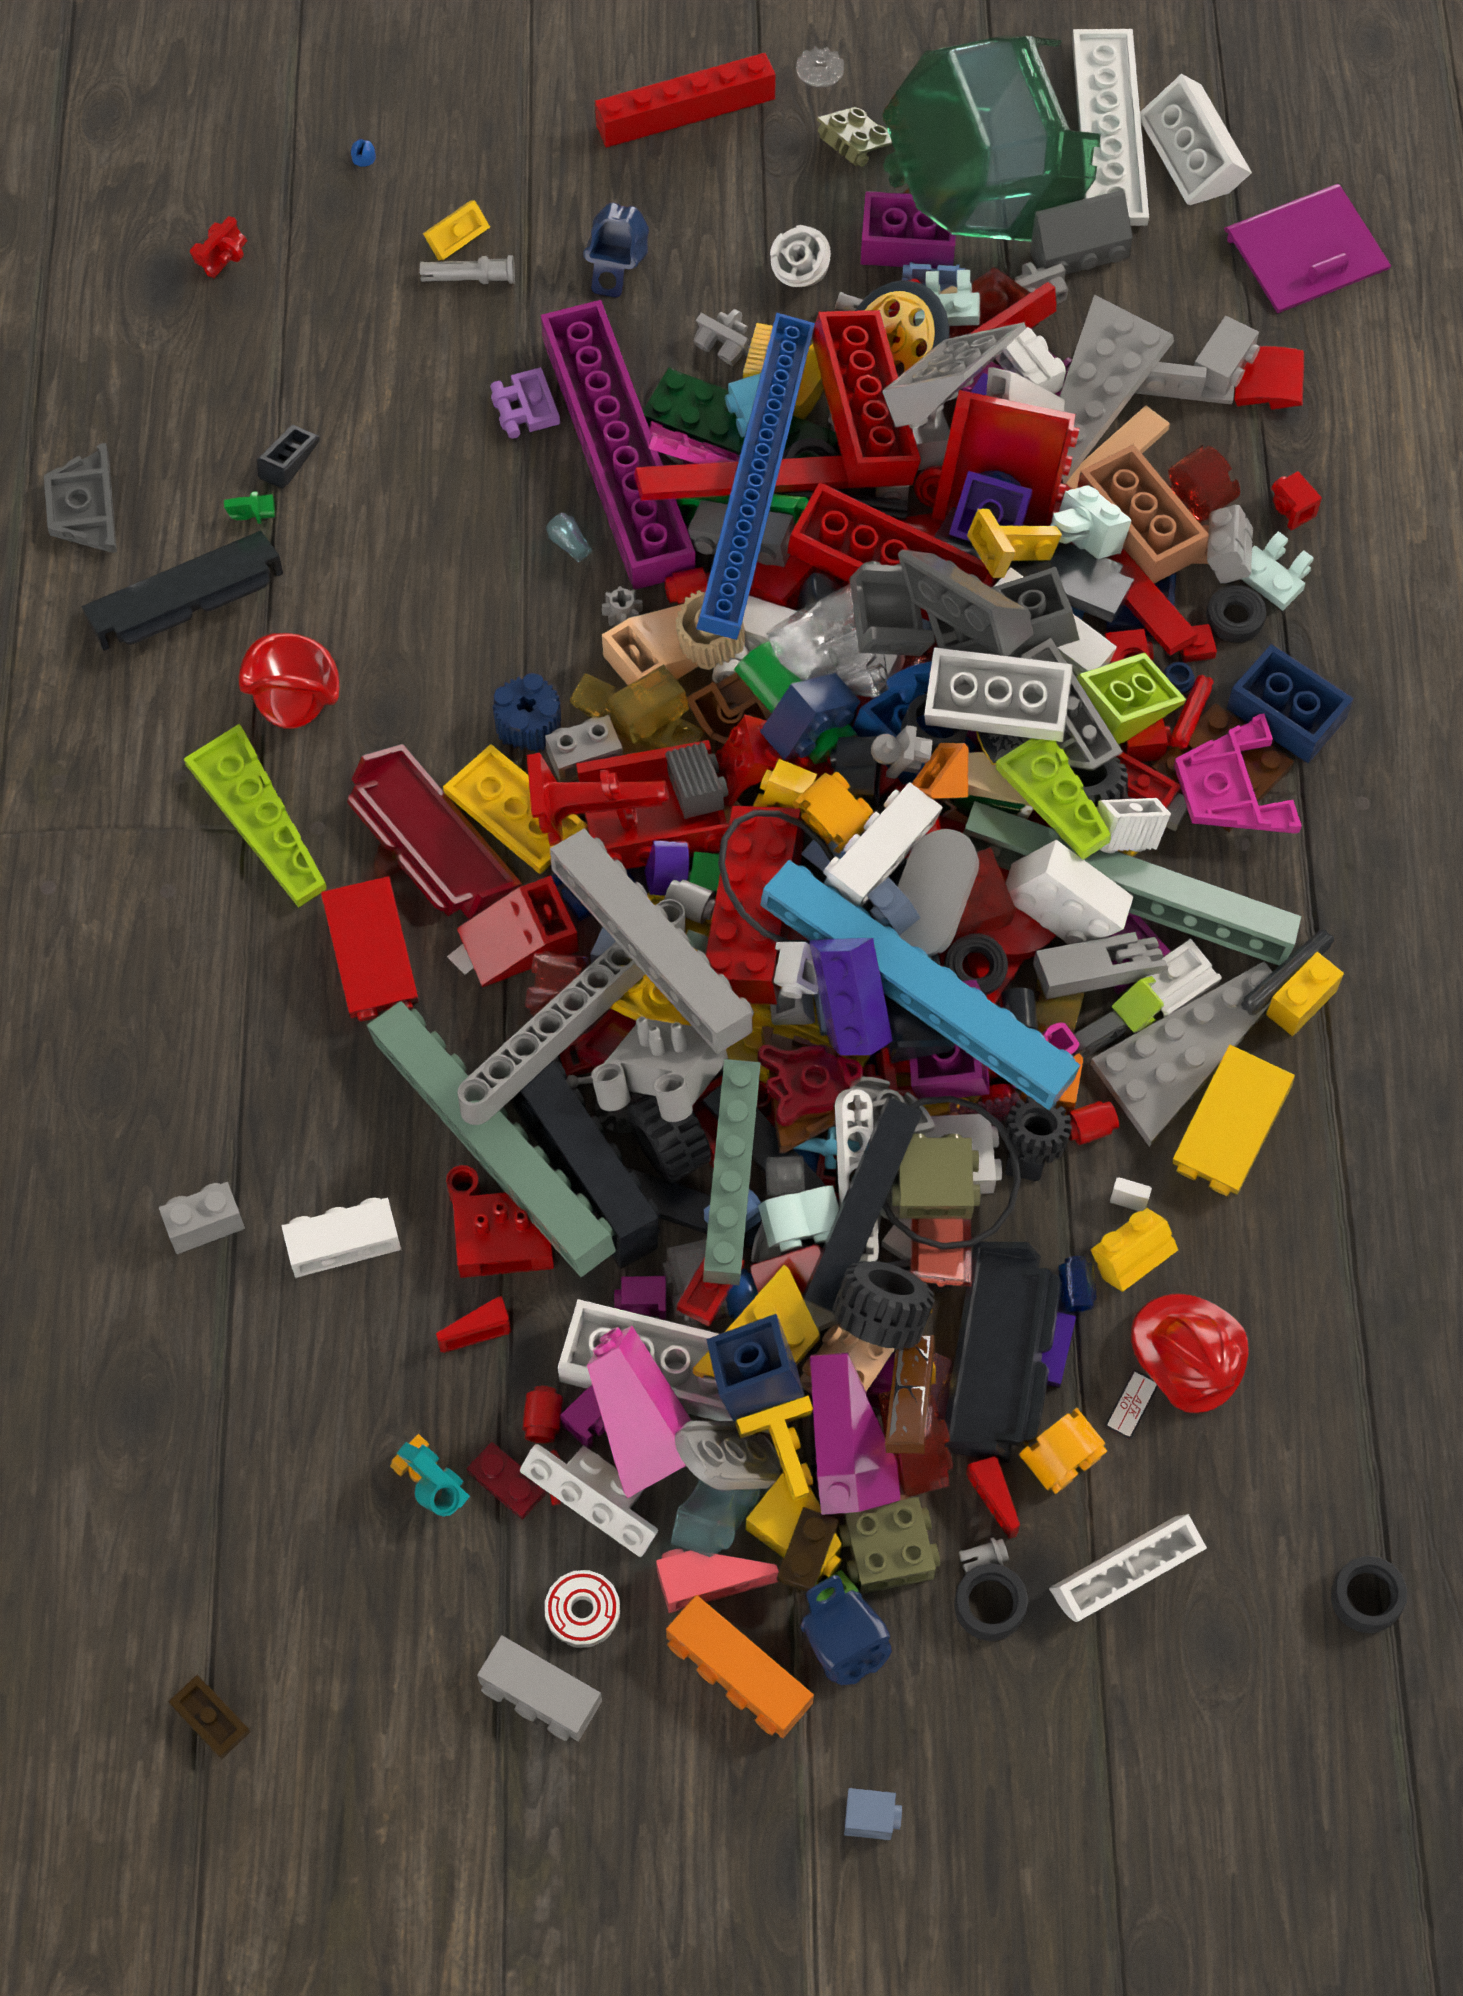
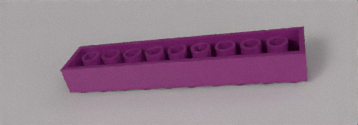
(615, 442)

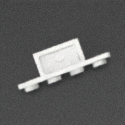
(594, 1492)

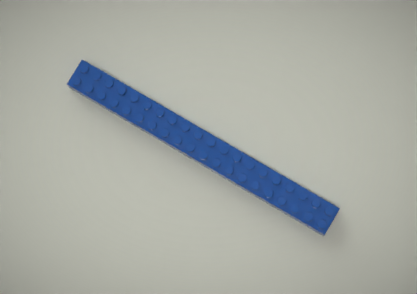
(755, 478)

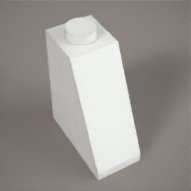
(1016, 388)

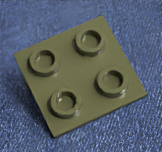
(853, 134)

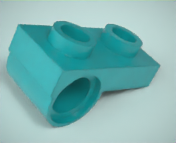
(433, 1478)

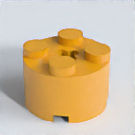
(833, 810)
(1062, 1450)

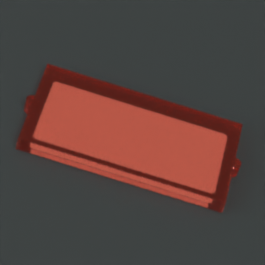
(939, 1265)

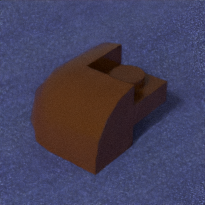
(723, 705)

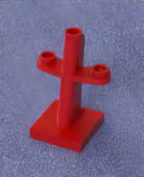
(555, 800)

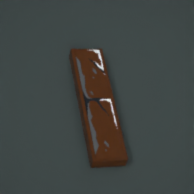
(910, 1397)

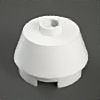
(800, 256)

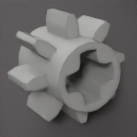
(621, 605)

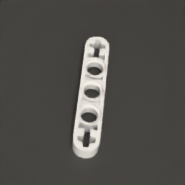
(849, 1160)

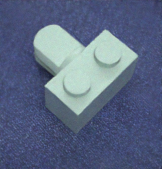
(1091, 522)

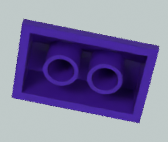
(851, 995)

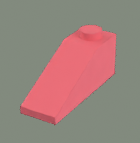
(711, 1578)

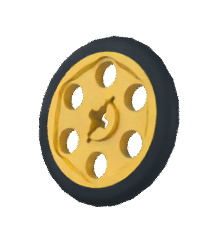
(912, 298)

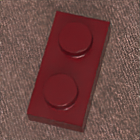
(504, 1480)

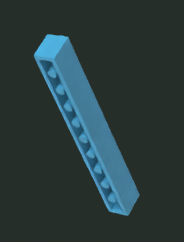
(926, 988)

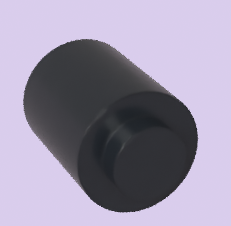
(1022, 1004)

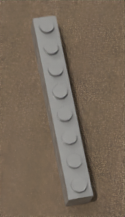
(652, 941)

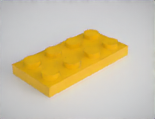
(499, 799)

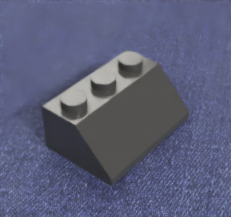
(1083, 233)

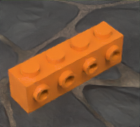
(739, 1667)

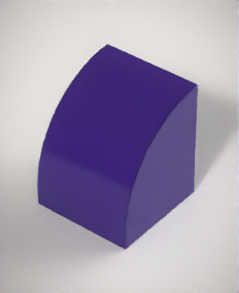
(666, 863)

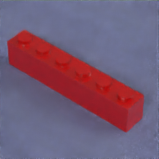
(685, 99)

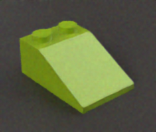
(1130, 695)

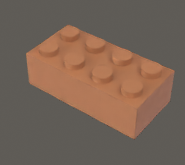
(1162, 529)

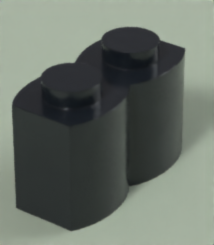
(856, 764)

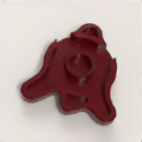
(806, 1080)

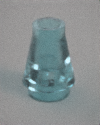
(566, 534)

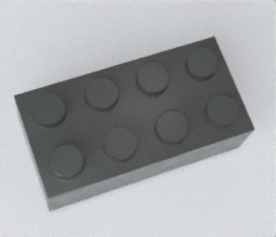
(1048, 608)

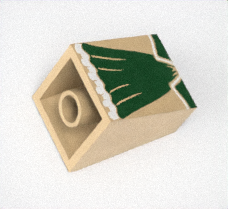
(985, 787)

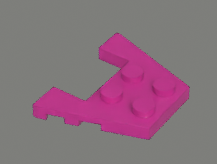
(682, 447)
(1219, 786)

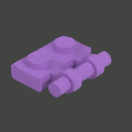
(534, 399)

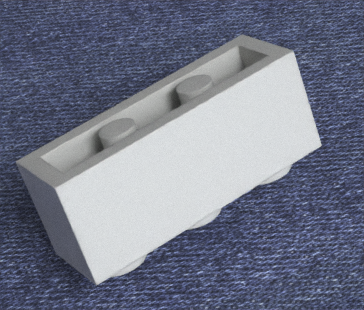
(341, 1236)

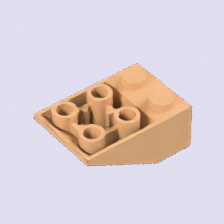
(645, 644)

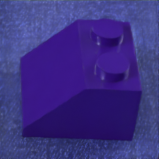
(1005, 501)

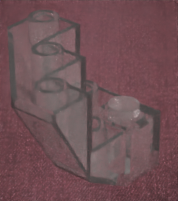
(825, 642)

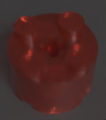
(1203, 482)
(553, 974)

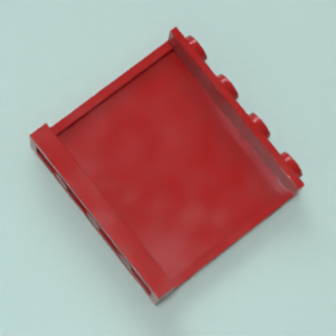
(1012, 439)
(655, 823)

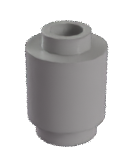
(696, 900)

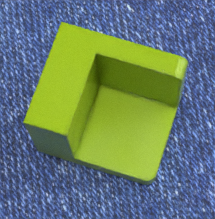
(1139, 1005)

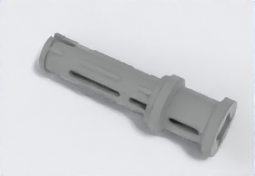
(482, 270)

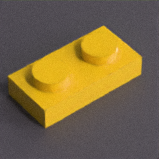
(456, 230)

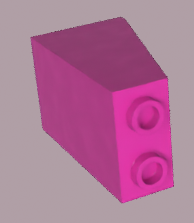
(636, 1410)

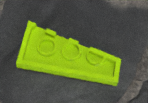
(1049, 785)

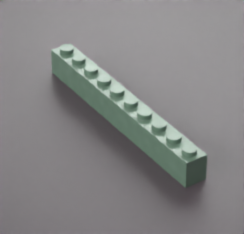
(1156, 891)
(497, 1143)

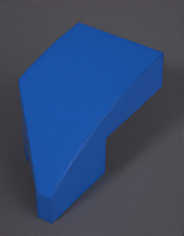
(910, 681)

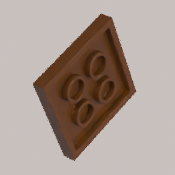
(1264, 764)

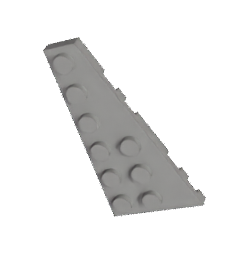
(1106, 371)
(1175, 1056)

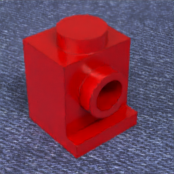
(1295, 499)

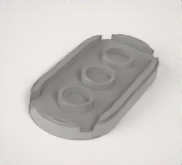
(938, 886)
(723, 1459)

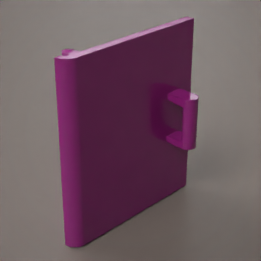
(1308, 248)

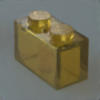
(648, 704)

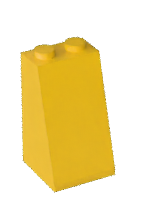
(1233, 1120)

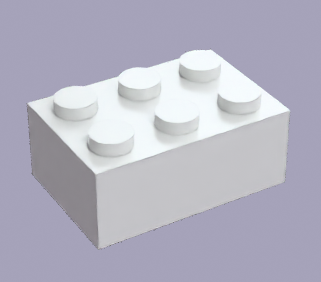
(1067, 894)

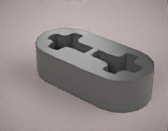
(1099, 1034)

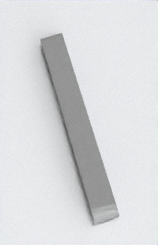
(556, 1018)

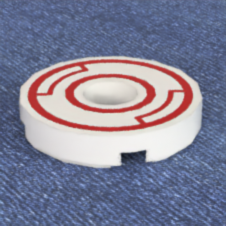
(576, 1587)

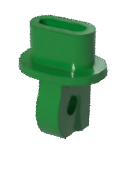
(250, 507)

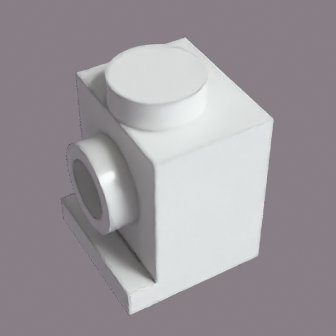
(795, 969)

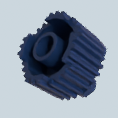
(526, 712)

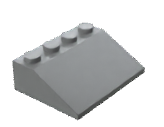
(943, 373)

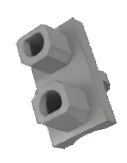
(1034, 278)
(734, 343)
(903, 752)

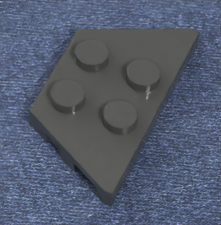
(82, 502)

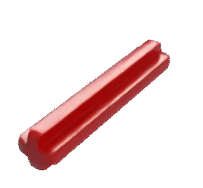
(1191, 712)

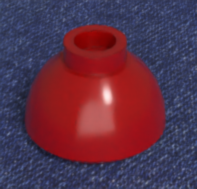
(927, 485)

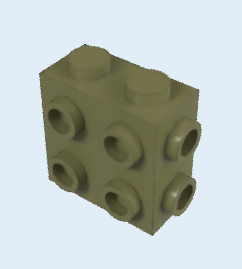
(937, 1179)
(889, 1545)

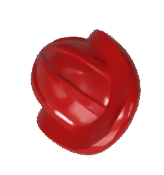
(289, 678)
(1190, 1350)

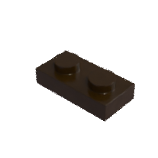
(807, 1550)
(209, 1716)

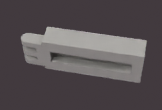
(1089, 965)

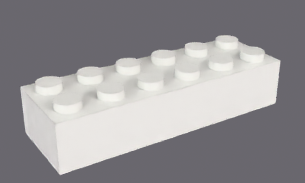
(670, 1344)

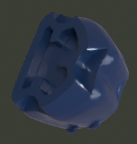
(616, 244)
(845, 1633)

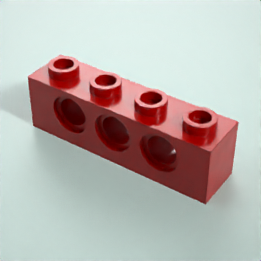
(1153, 741)

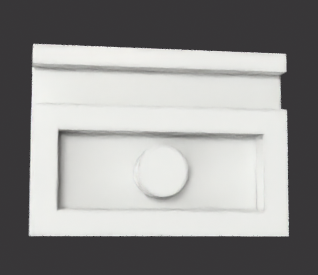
(1185, 979)

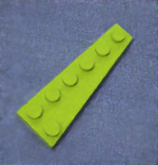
(245, 794)

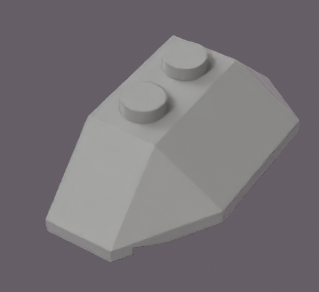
(1086, 736)

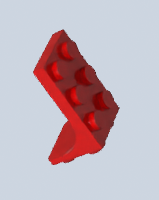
(748, 757)

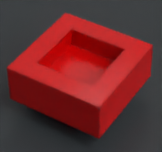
(1201, 649)

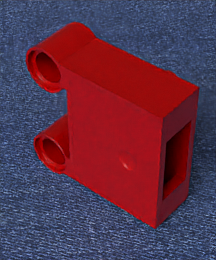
(493, 1231)

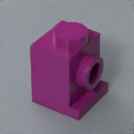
(642, 1295)
(584, 1418)

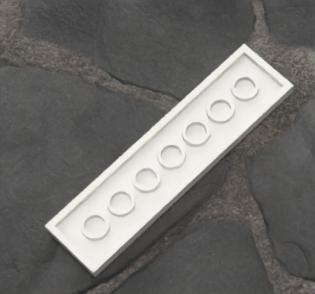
(1111, 107)

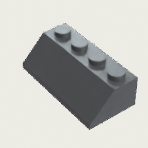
(965, 602)

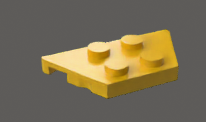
(780, 1298)

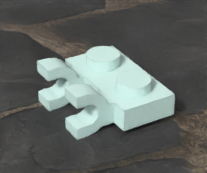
(961, 307)
(1273, 579)

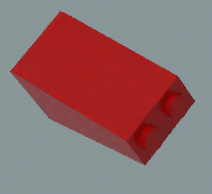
(369, 947)

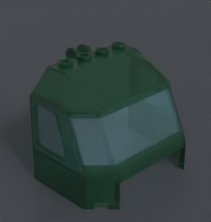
(986, 139)

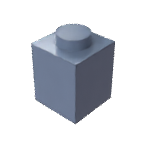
(871, 1814)

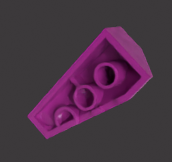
(849, 1441)

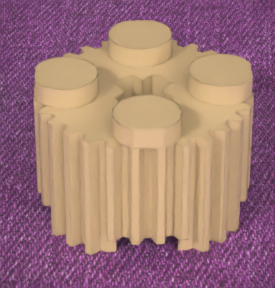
(702, 646)

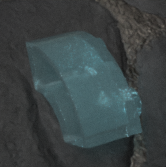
(711, 1518)

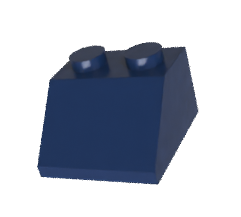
(754, 1368)

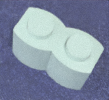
(799, 1217)

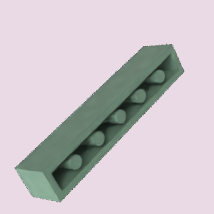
(731, 1172)

